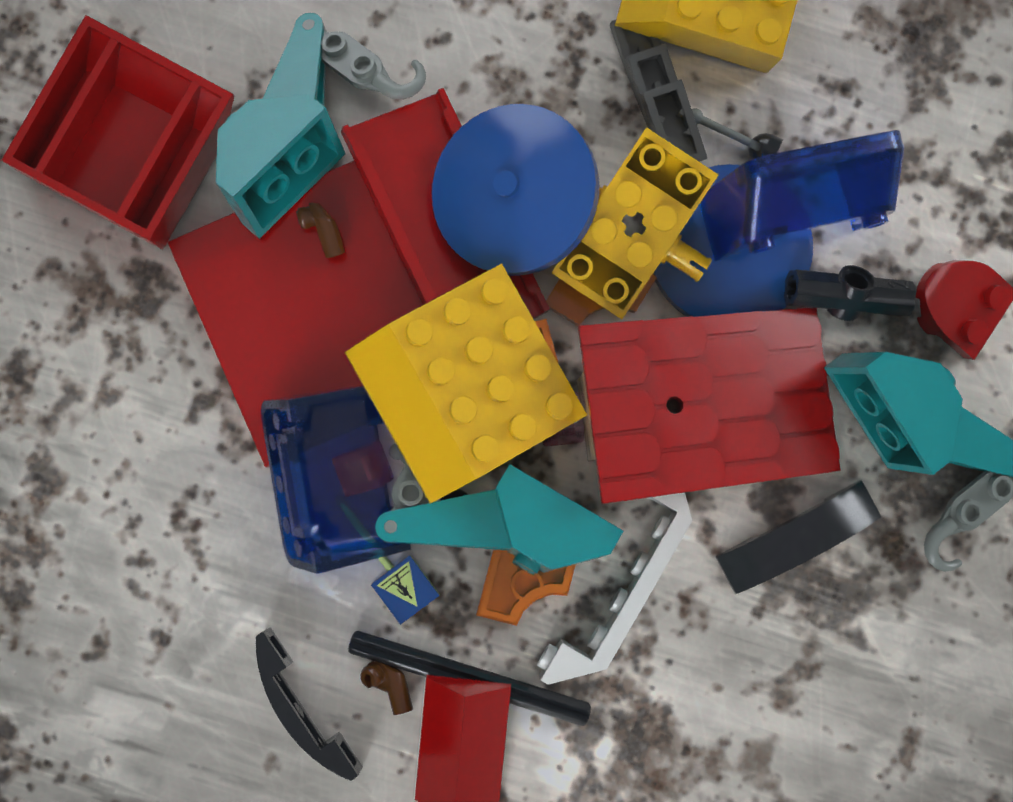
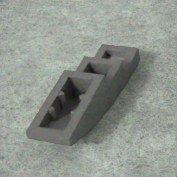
(658, 90)

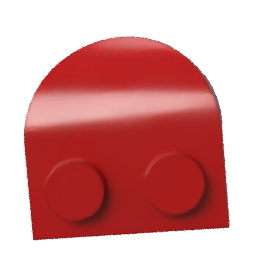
(962, 304)

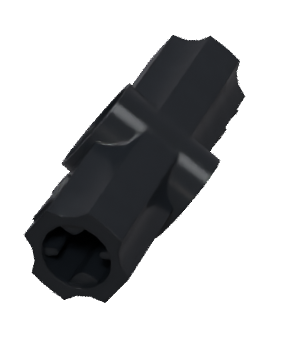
(849, 293)

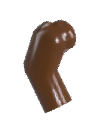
(326, 228)
(390, 681)

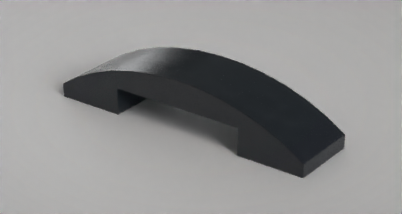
(799, 538)
(333, 753)

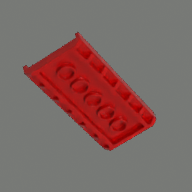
(398, 166)

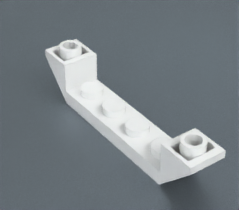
(569, 662)

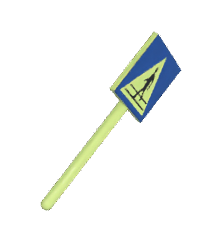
(404, 588)

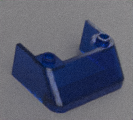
(804, 191)

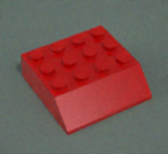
(122, 132)

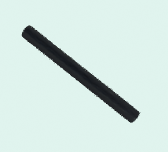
(426, 664)

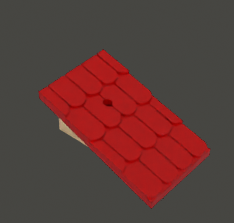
(743, 396)

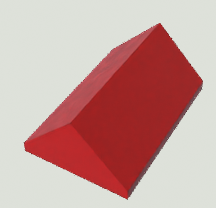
(462, 740)

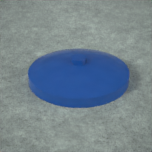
(515, 189)
(739, 281)

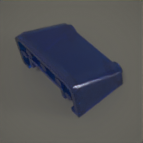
(315, 518)

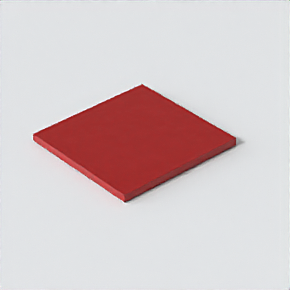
(284, 309)

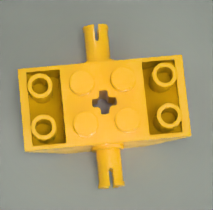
(666, 190)

